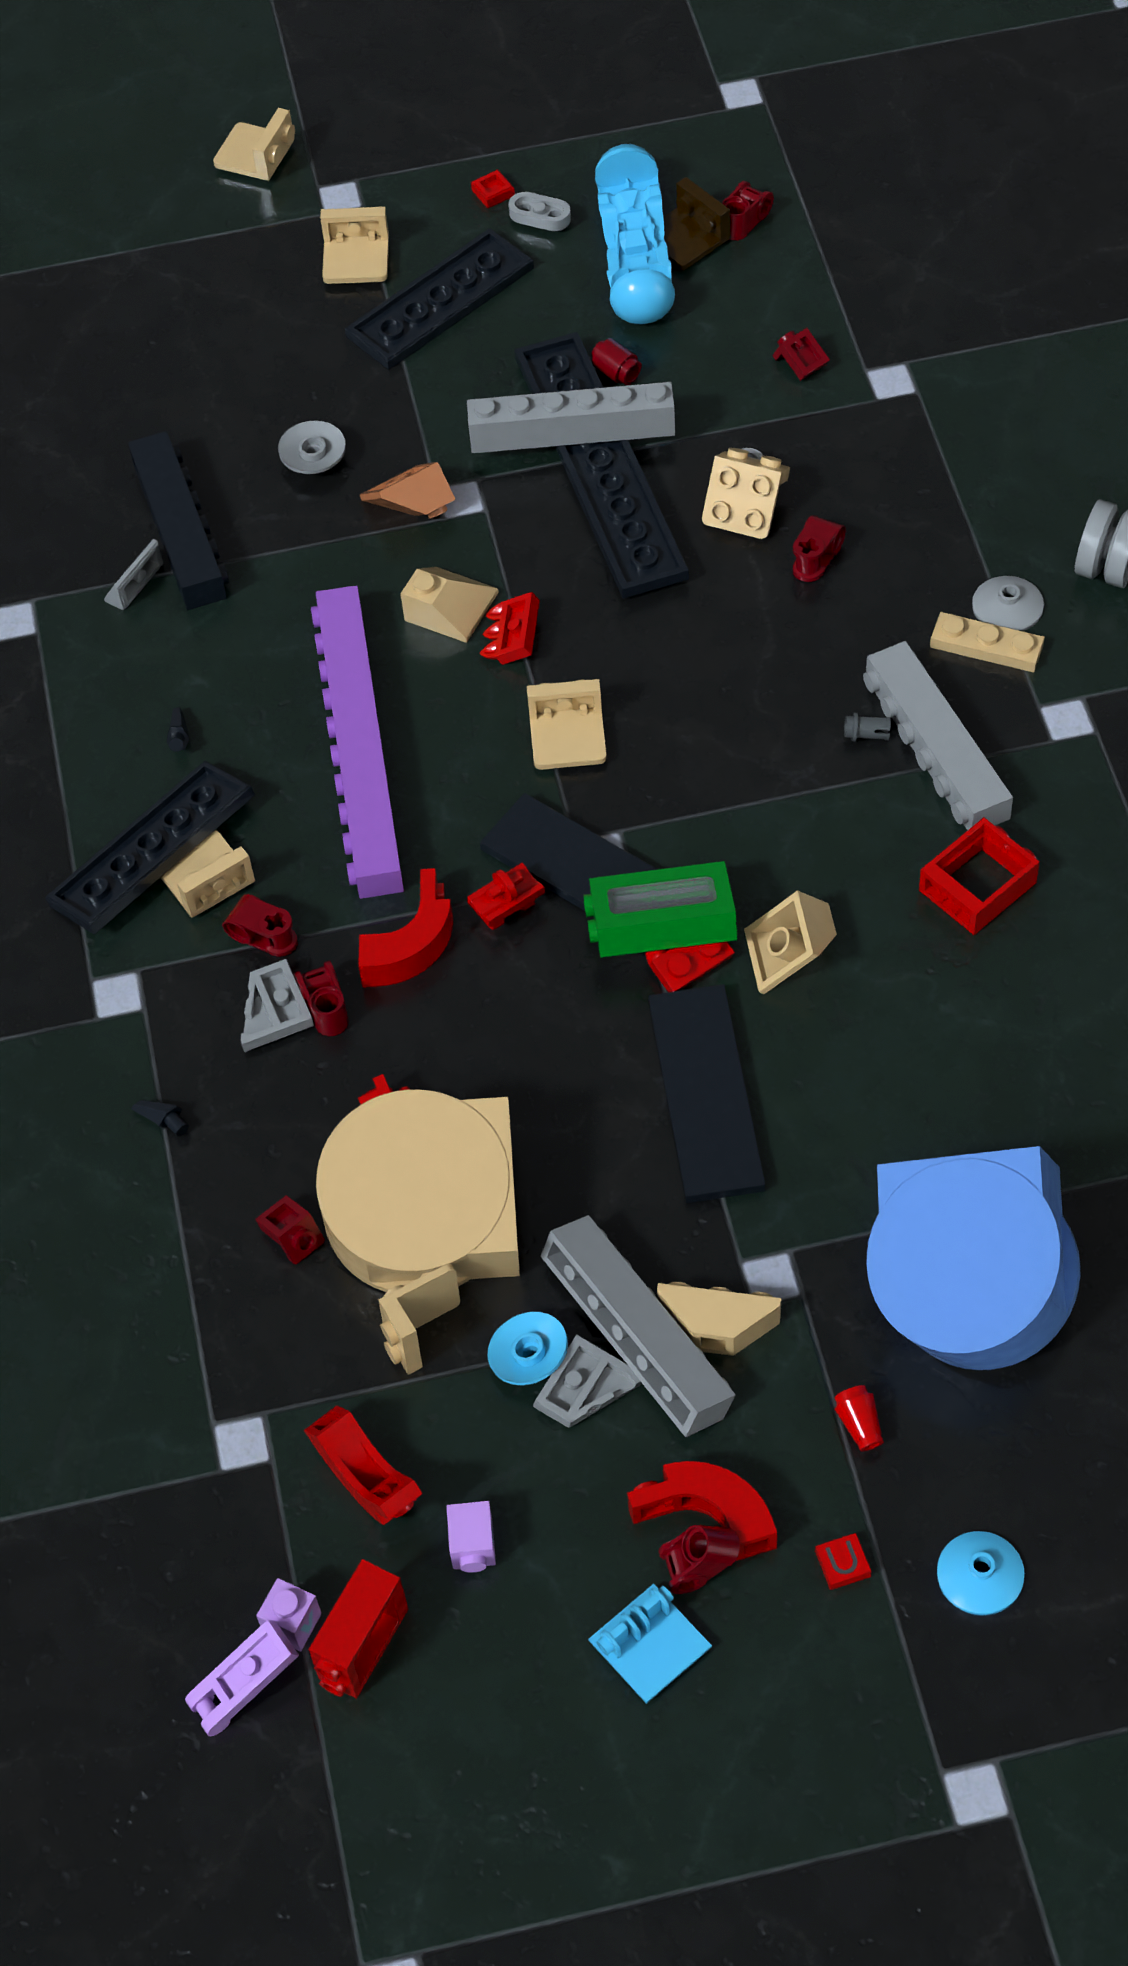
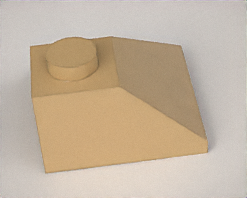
(446, 602)
(788, 938)

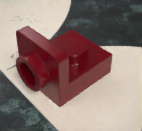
(801, 353)
(291, 1228)

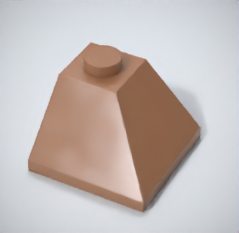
(414, 492)

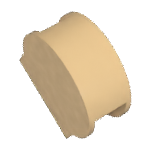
(421, 1187)

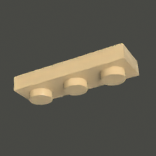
(987, 642)

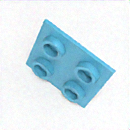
(650, 1642)

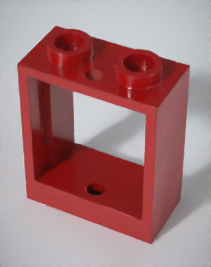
(956, 899)
(358, 1629)

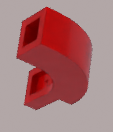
(415, 947)
(361, 1467)
(712, 1492)

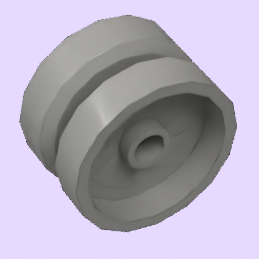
(1104, 544)

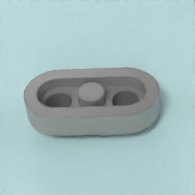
(539, 211)

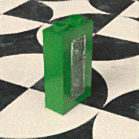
(661, 909)

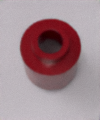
(616, 361)

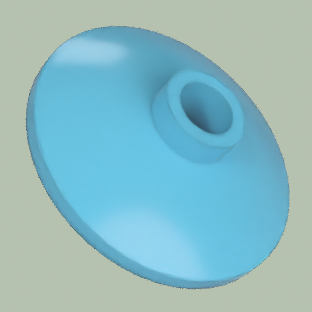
(522, 1337)
(977, 1591)

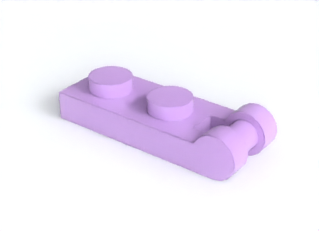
(241, 1676)

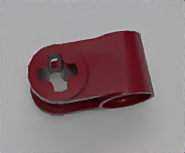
(747, 209)
(816, 547)
(261, 926)
(323, 994)
(699, 1556)

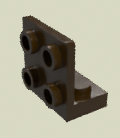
(695, 225)

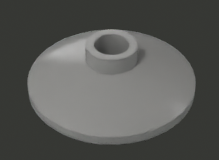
(311, 447)
(1008, 603)

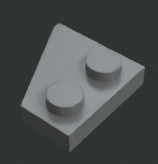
(273, 1006)
(584, 1383)

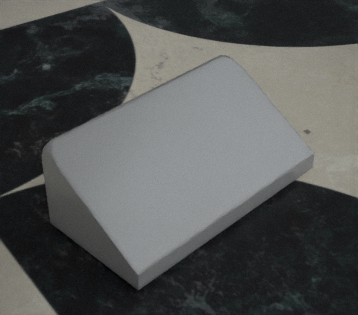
(135, 577)

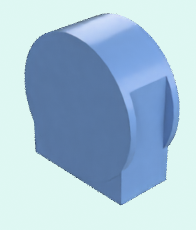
(974, 1255)

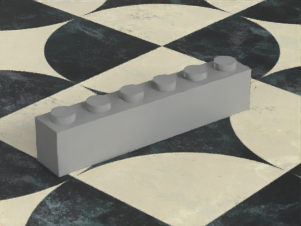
(571, 417)
(937, 737)
(637, 1325)

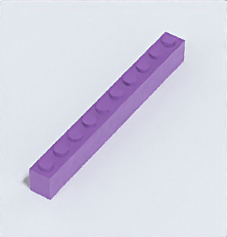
(358, 745)

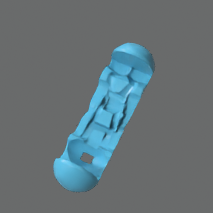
(634, 234)

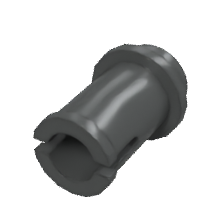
(866, 727)

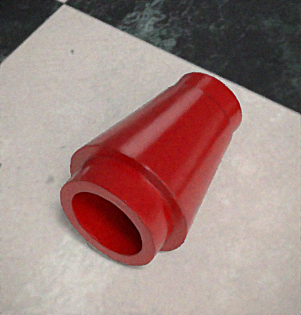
(860, 1416)

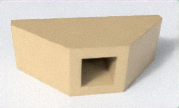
(720, 1318)

